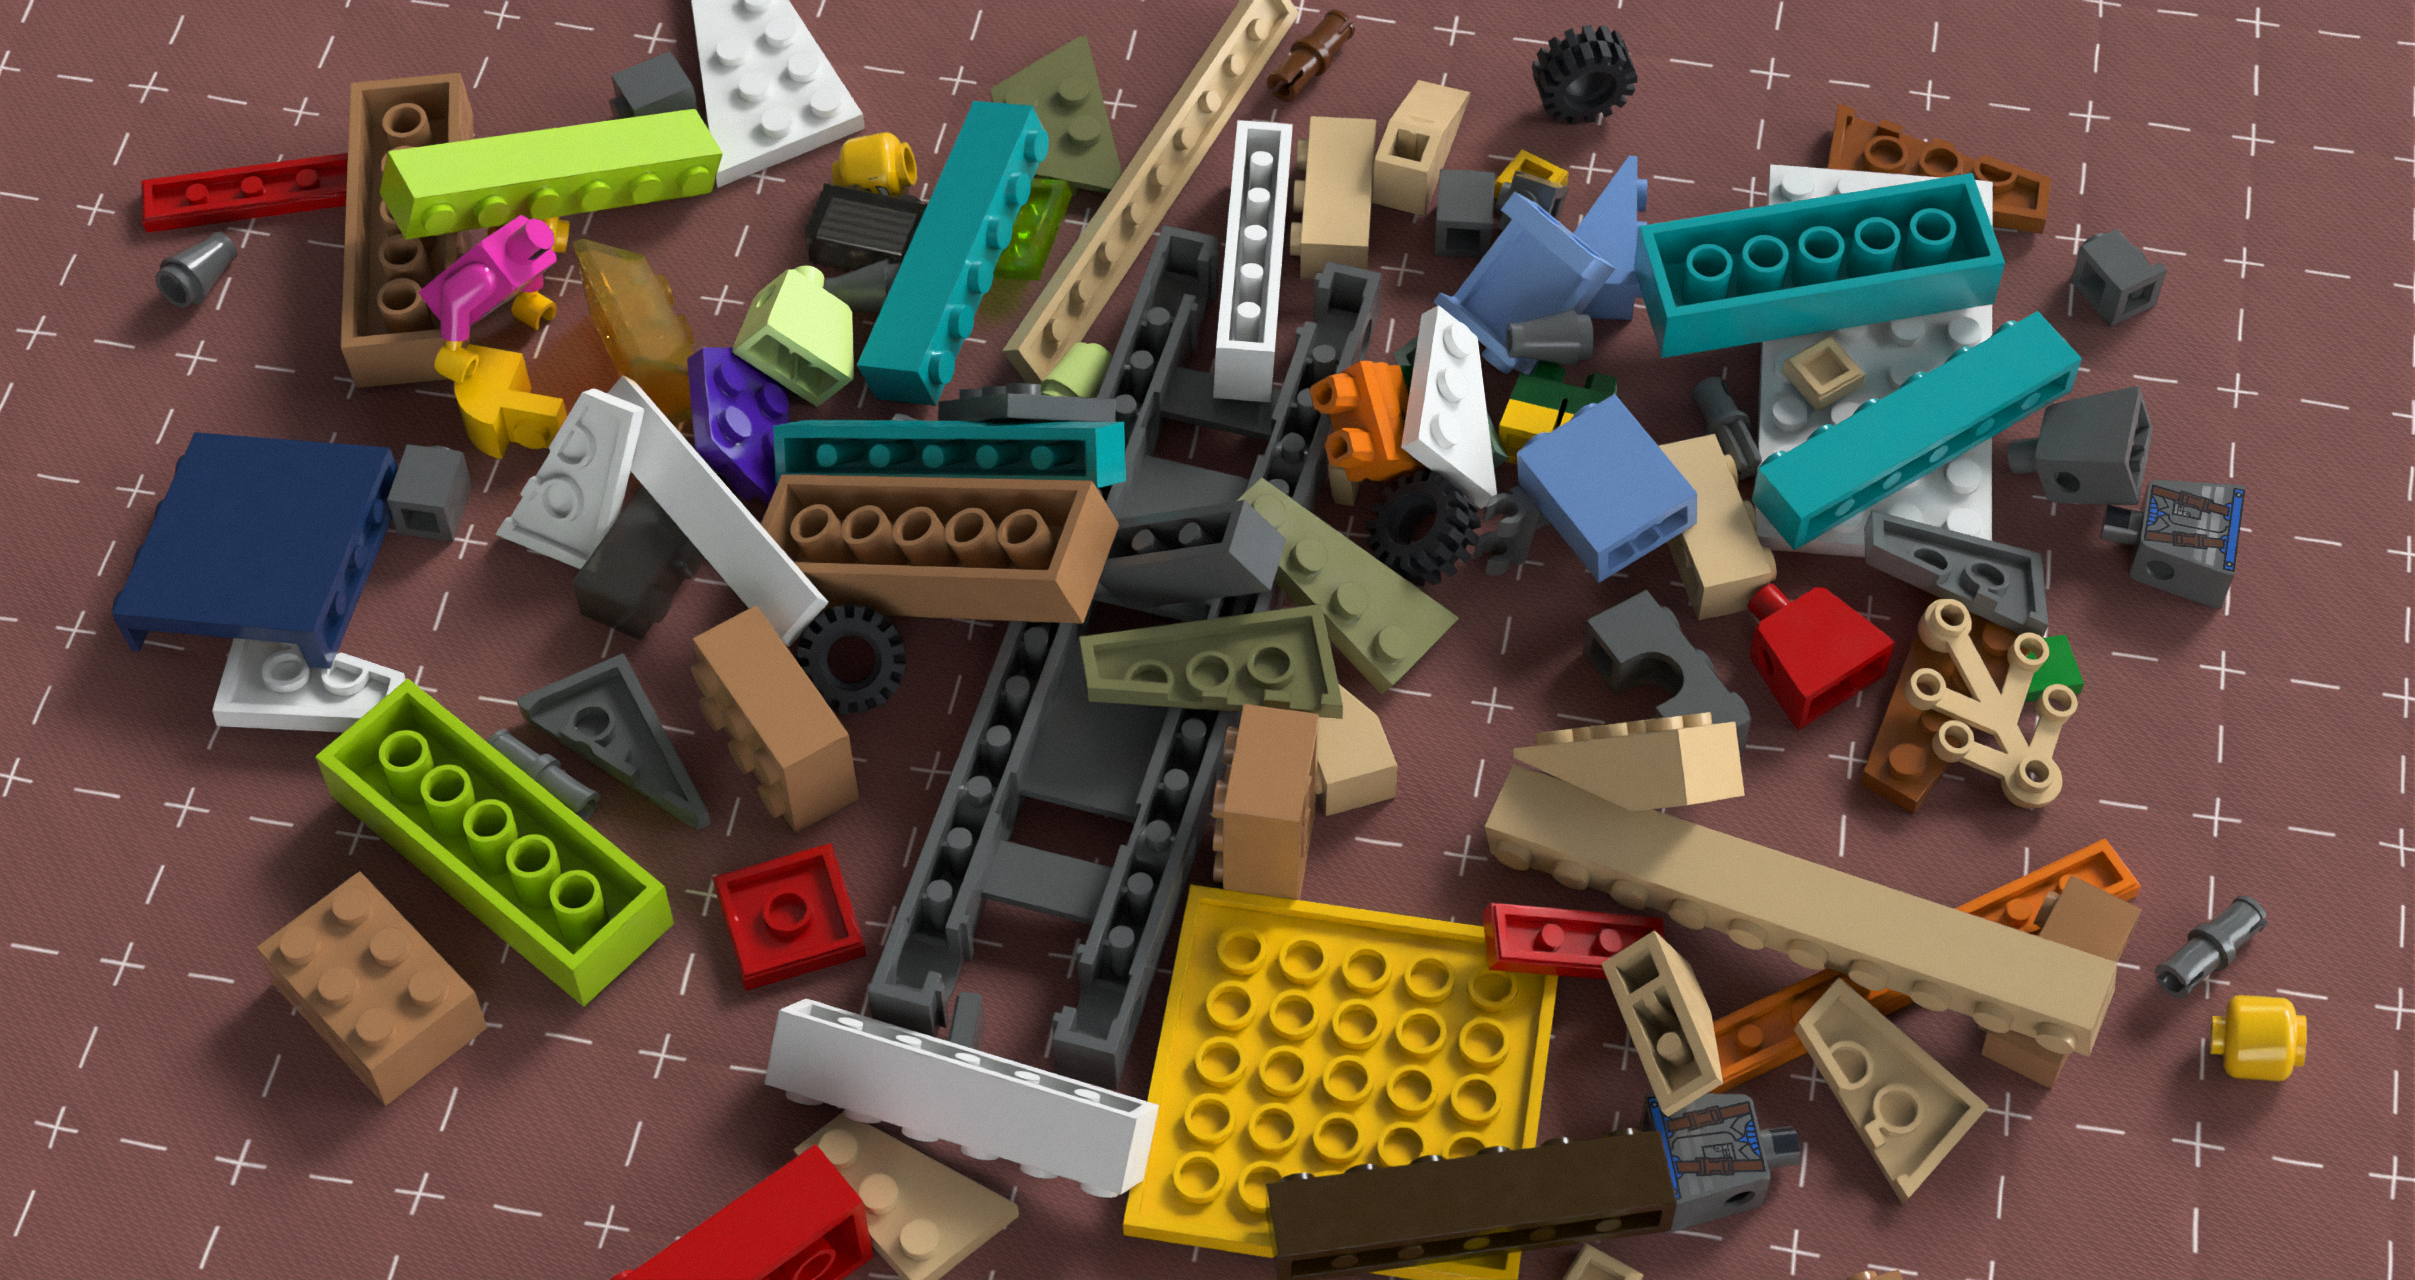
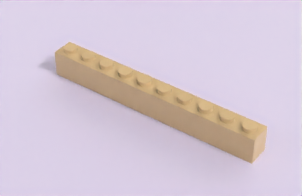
(1804, 911)

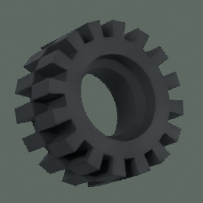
(1562, 68)
(1404, 512)
(878, 632)

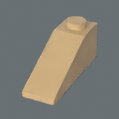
(1666, 1020)

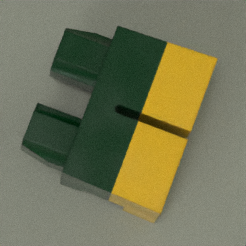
(1544, 402)

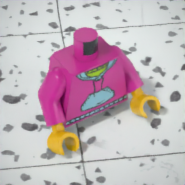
(484, 280)

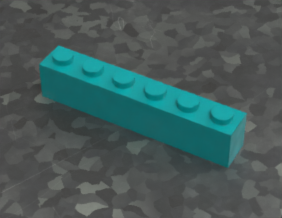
(954, 253)
(1914, 429)
(953, 449)

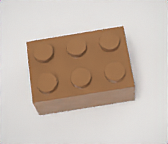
(774, 720)
(1266, 802)
(372, 987)

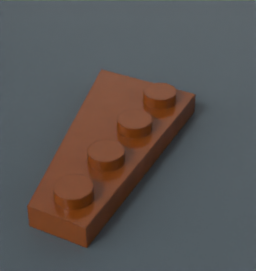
(1859, 145)
(1902, 758)

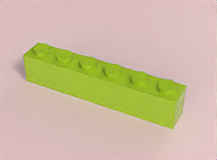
(549, 173)

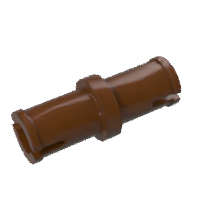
(1310, 55)

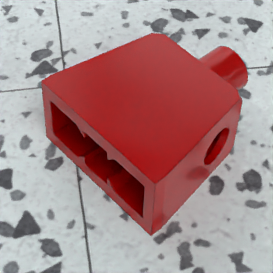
(1814, 651)

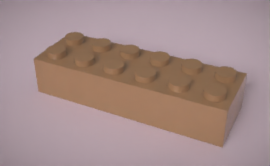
(386, 324)
(947, 544)

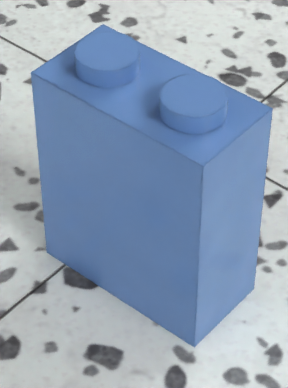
(1606, 487)

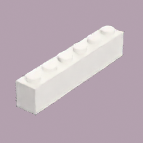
(1253, 262)
(962, 1097)

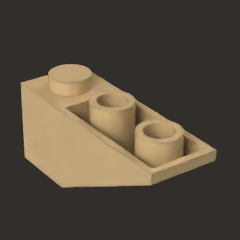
(1417, 147)
(1353, 759)

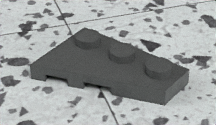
(1023, 403)
(1982, 574)

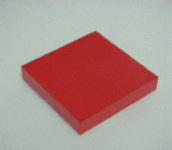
(788, 916)

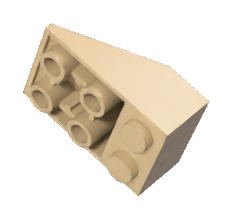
(1645, 760)

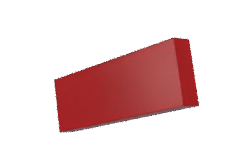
(1559, 939)

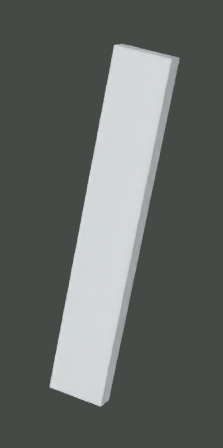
(719, 522)

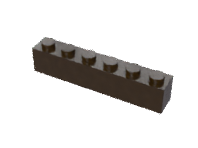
(1470, 1205)

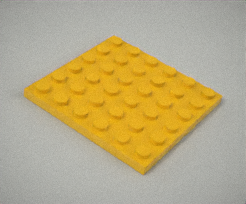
(1329, 1047)

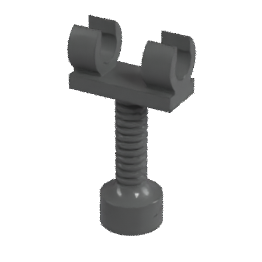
(1514, 531)

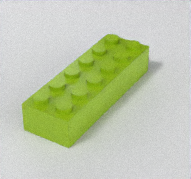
(496, 841)

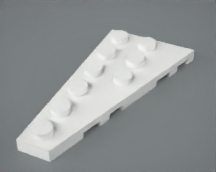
(766, 85)

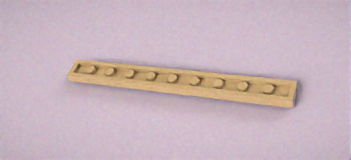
(1148, 187)

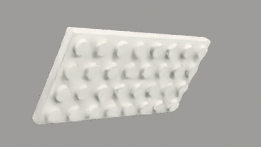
(1888, 353)

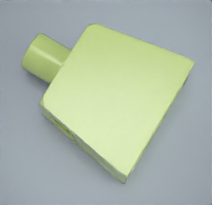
(799, 335)

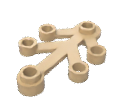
(1992, 710)

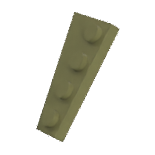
(1367, 607)
(1219, 664)

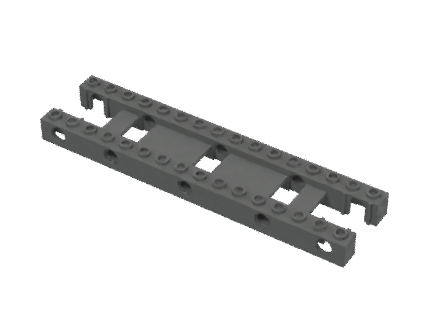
(1114, 759)

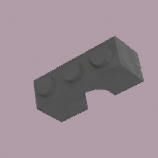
(1645, 646)

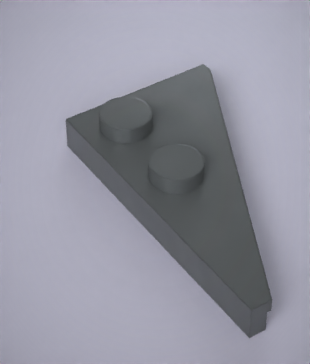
(614, 726)

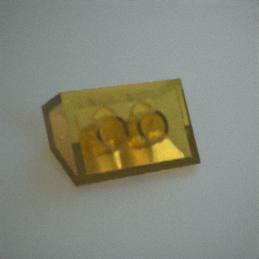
(638, 324)

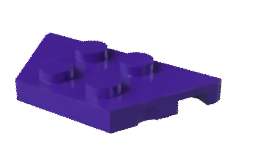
(735, 419)

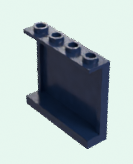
(261, 543)

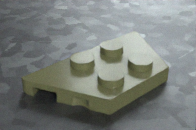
(1072, 112)

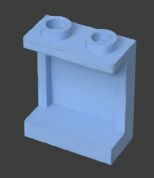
(1525, 275)

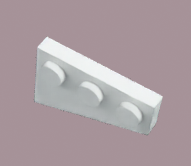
(1447, 407)
(581, 481)
(275, 689)

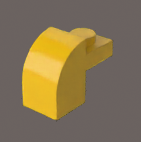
(501, 409)

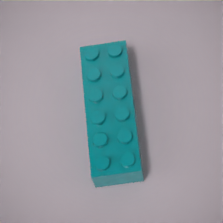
(1817, 265)

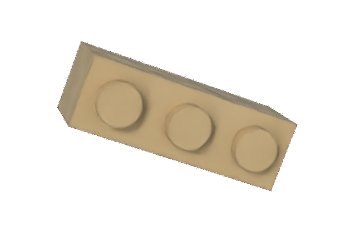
(1334, 195)
(1721, 553)

